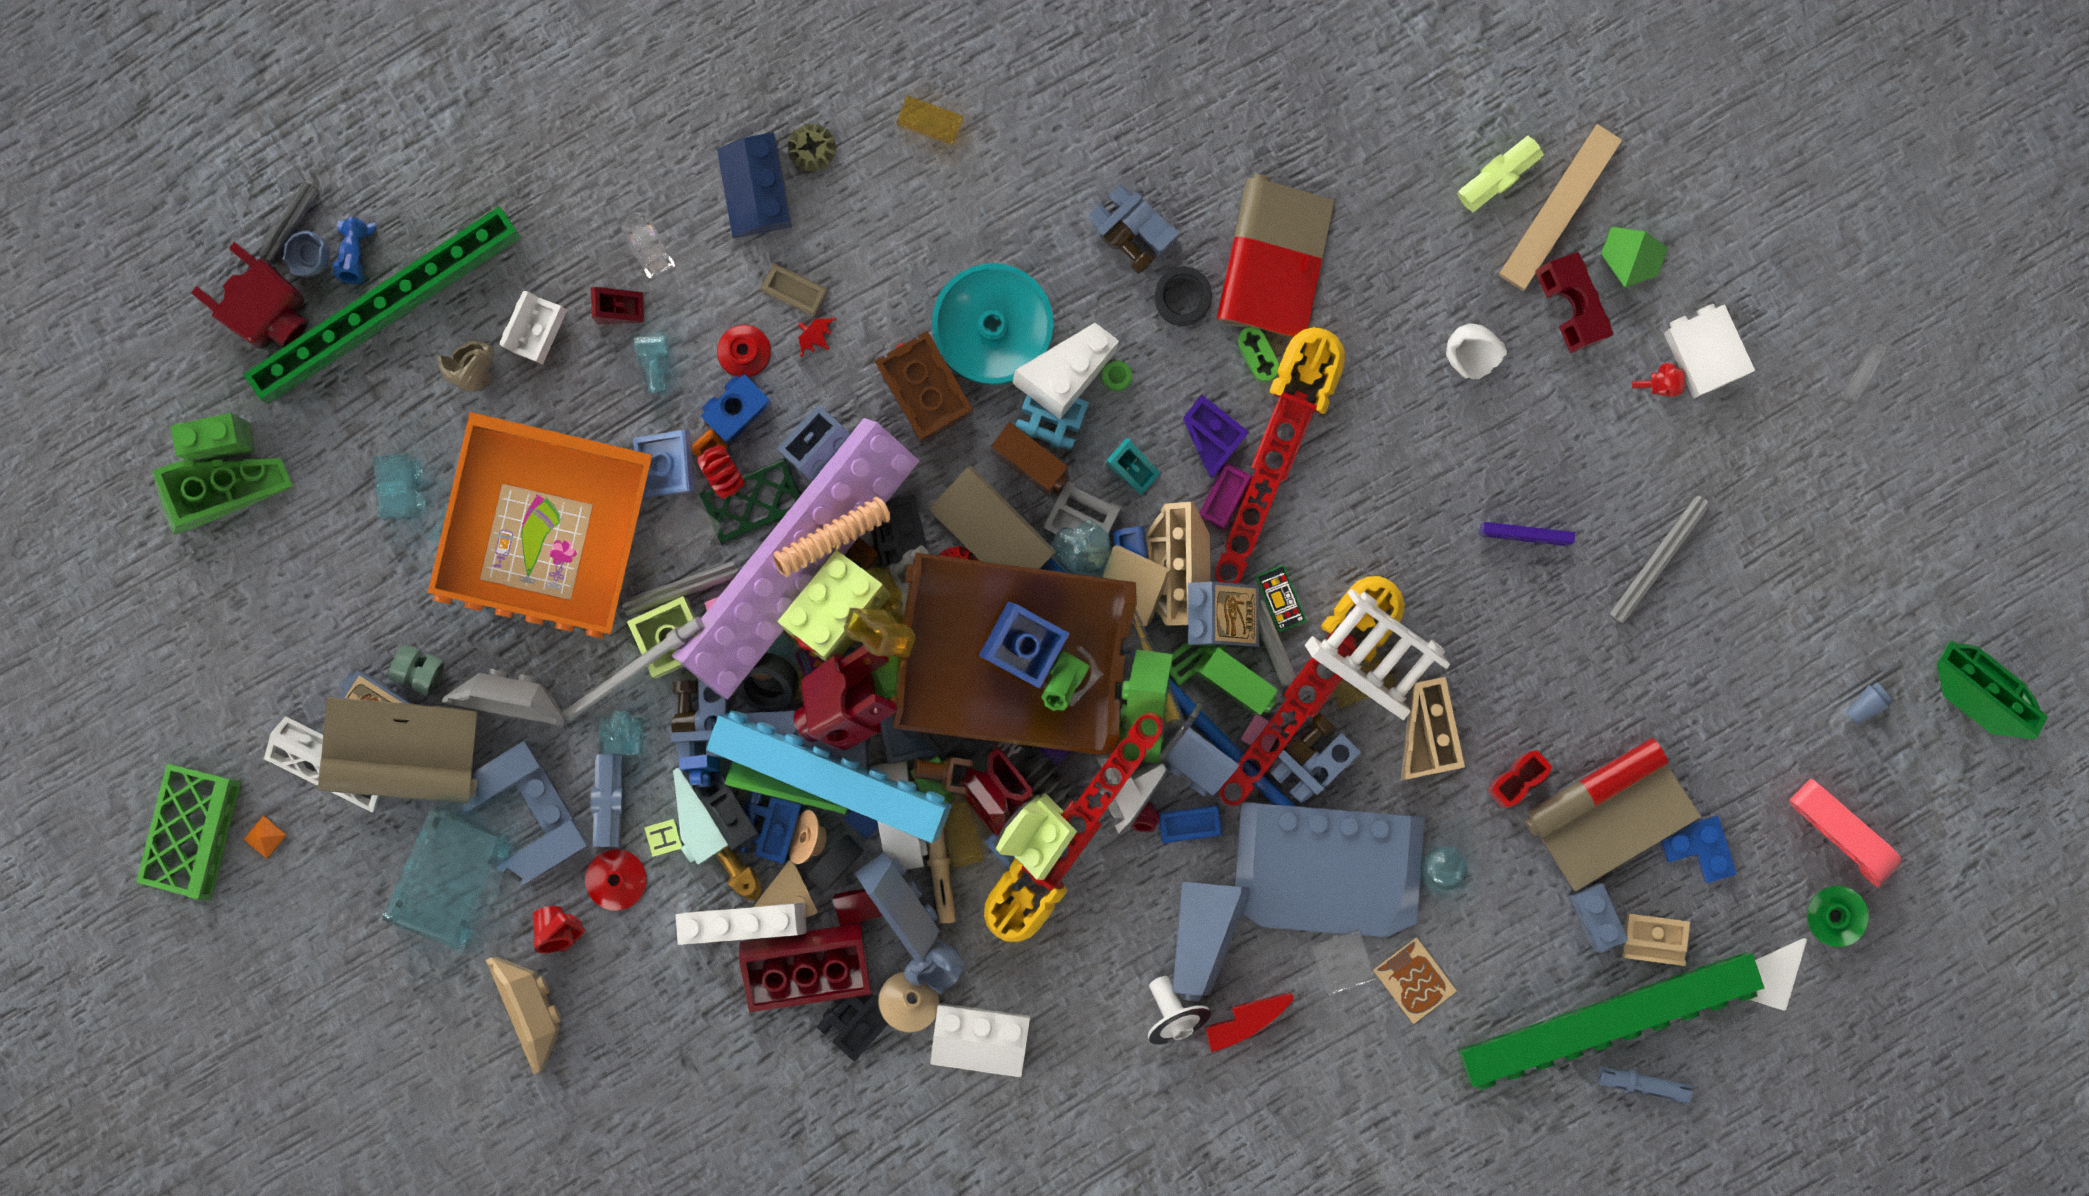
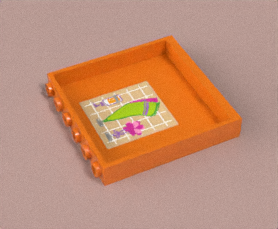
(539, 525)

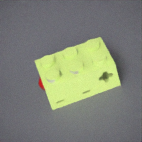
(823, 606)

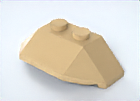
(1182, 545)
(528, 1009)

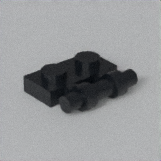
(905, 527)
(860, 1030)

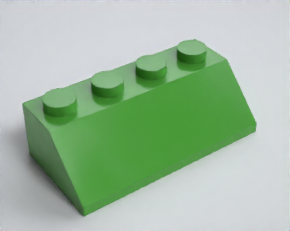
(755, 781)

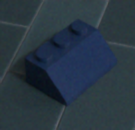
(754, 185)

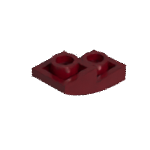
(854, 907)

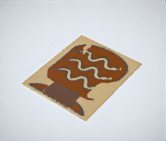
(1414, 980)

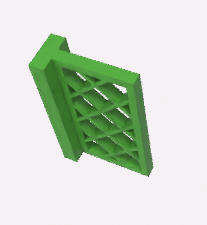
(210, 844)

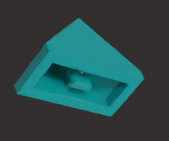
(1132, 467)

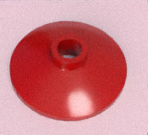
(631, 875)

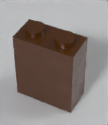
(1030, 460)

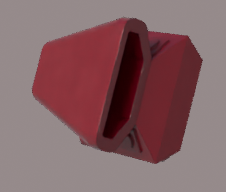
(998, 793)

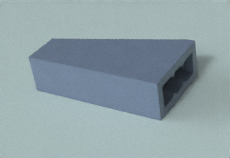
(1204, 935)

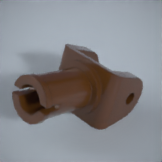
(941, 772)

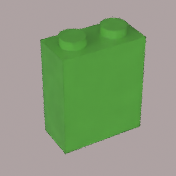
(212, 438)
(1235, 681)

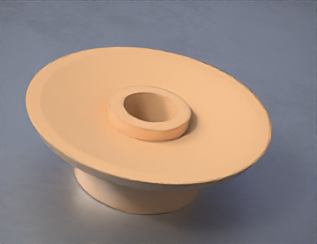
(807, 839)

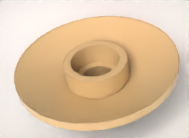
(899, 1012)

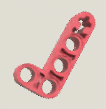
(1867, 849)

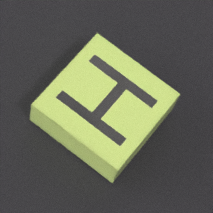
(663, 837)

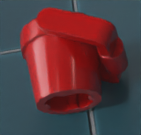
(553, 931)

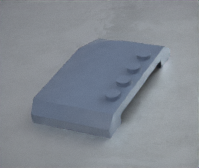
(1329, 868)

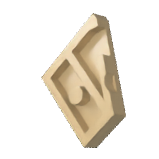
(787, 889)

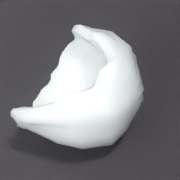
(1474, 351)

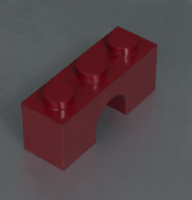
(1570, 279)

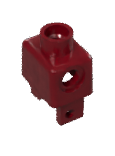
(258, 304)
(842, 701)

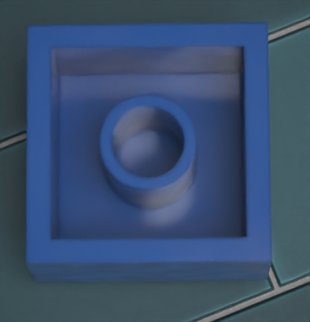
(1023, 644)

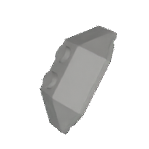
(507, 697)

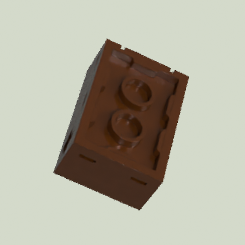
(924, 387)

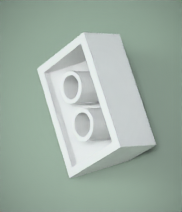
(979, 1040)

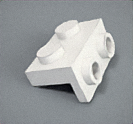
(532, 327)

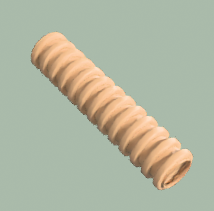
(831, 536)

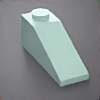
(697, 827)

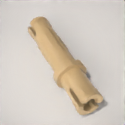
(939, 868)

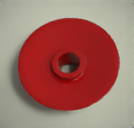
(750, 363)

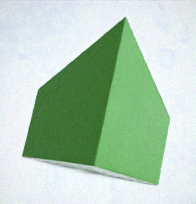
(1633, 255)

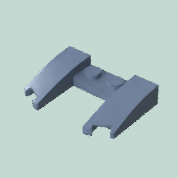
(562, 832)

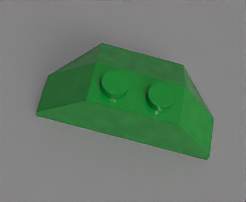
(1988, 692)

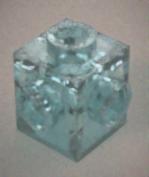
(621, 734)

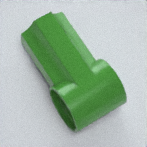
(1065, 677)

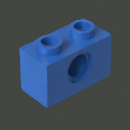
(753, 405)

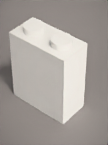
(1708, 350)

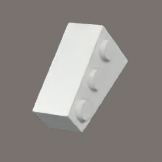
(1067, 369)
(896, 843)

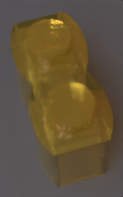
(879, 632)

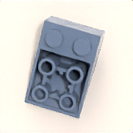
(813, 442)

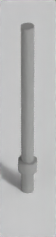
(674, 639)

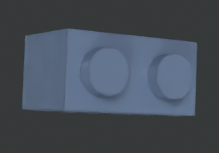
(1598, 917)

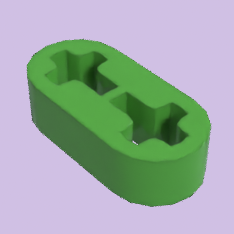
(1264, 351)

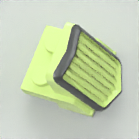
(1036, 835)

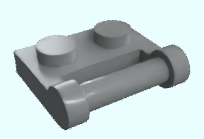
(1065, 516)

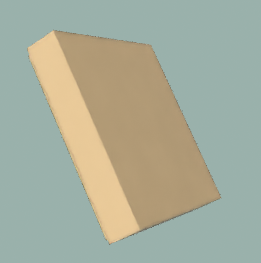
(1148, 575)

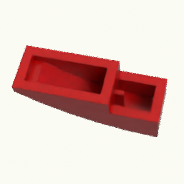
(1247, 1020)

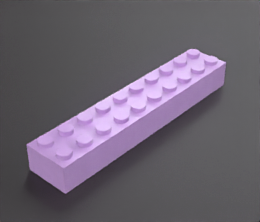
(746, 614)

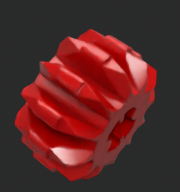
(720, 471)

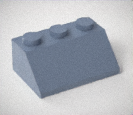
(900, 904)

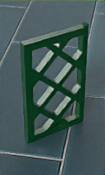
(774, 513)

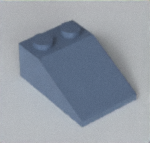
(1200, 763)

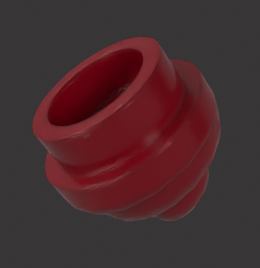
(1147, 819)

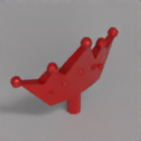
(814, 334)

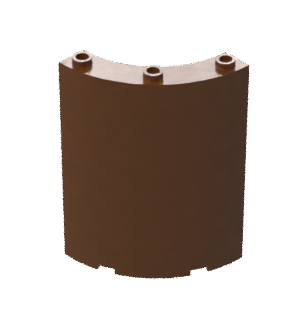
(959, 694)

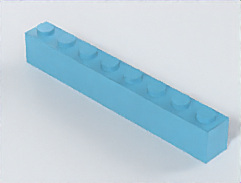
(828, 776)

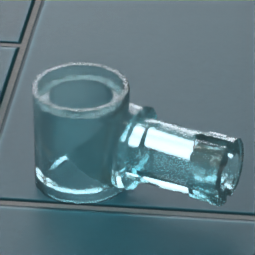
(652, 351)

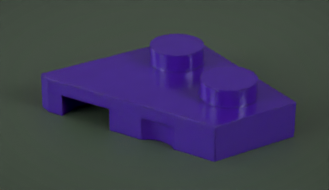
(1213, 433)

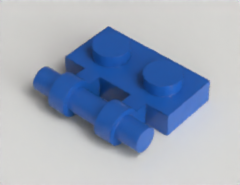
(777, 828)

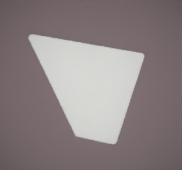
(1779, 974)

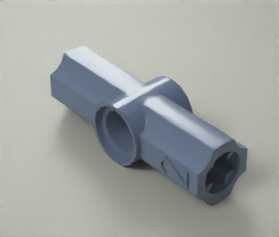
(607, 800)

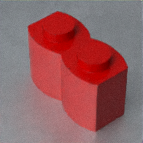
(1525, 772)

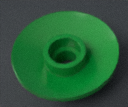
(1852, 919)

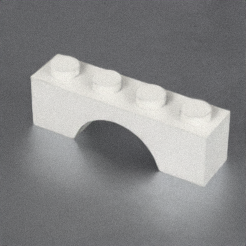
(741, 923)

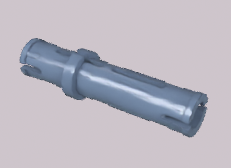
(1633, 1082)

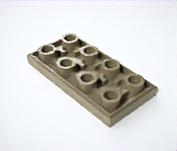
(990, 524)

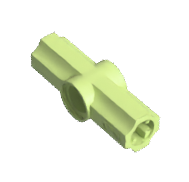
(1500, 174)

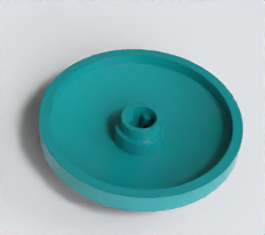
(991, 322)

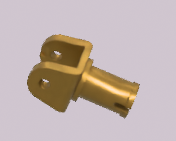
(742, 878)

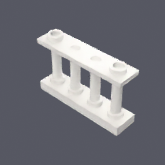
(1373, 682)

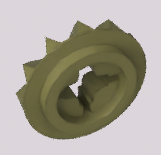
(804, 159)

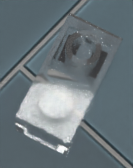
(646, 243)

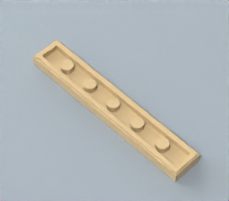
(1560, 207)

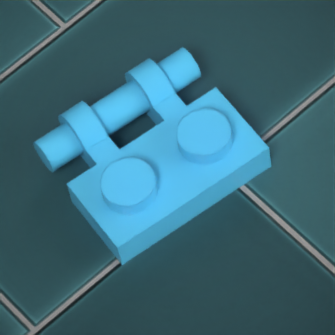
(1071, 420)

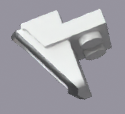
(1135, 792)

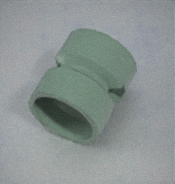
(418, 670)

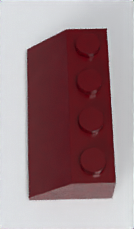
(804, 968)

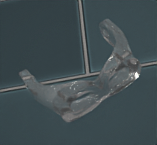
(1095, 675)

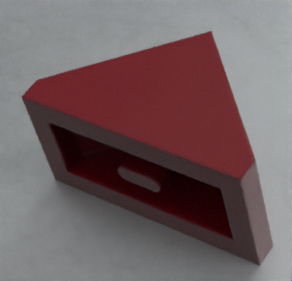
(616, 306)

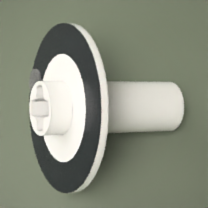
(1177, 1022)

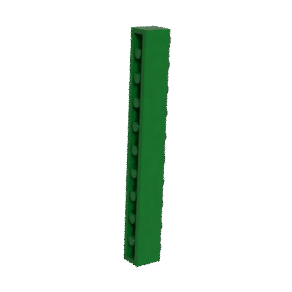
(382, 305)
(1611, 1019)

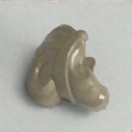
(468, 366)

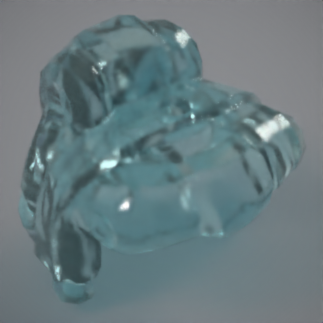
(1082, 548)

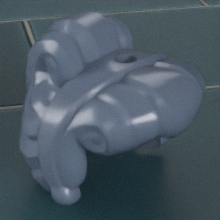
(938, 969)

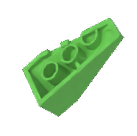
(210, 490)

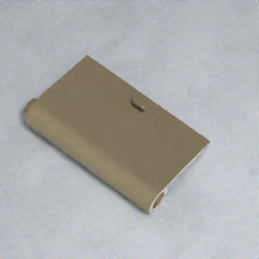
(391, 758)

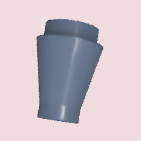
(1869, 703)

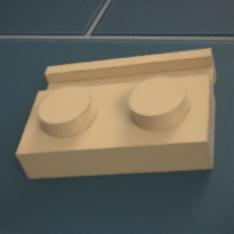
(1656, 939)

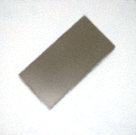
(794, 290)

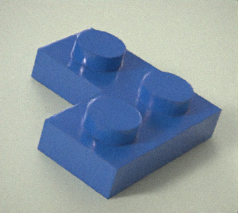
(1706, 841)

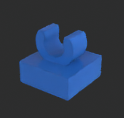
(699, 768)

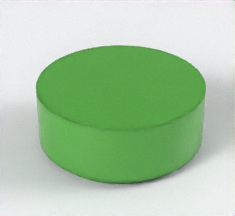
(1116, 376)

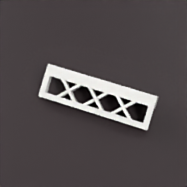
(305, 745)

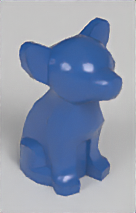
(349, 266)

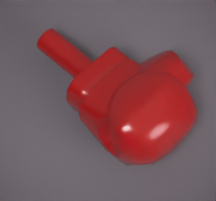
(1667, 382)

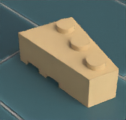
(1430, 732)

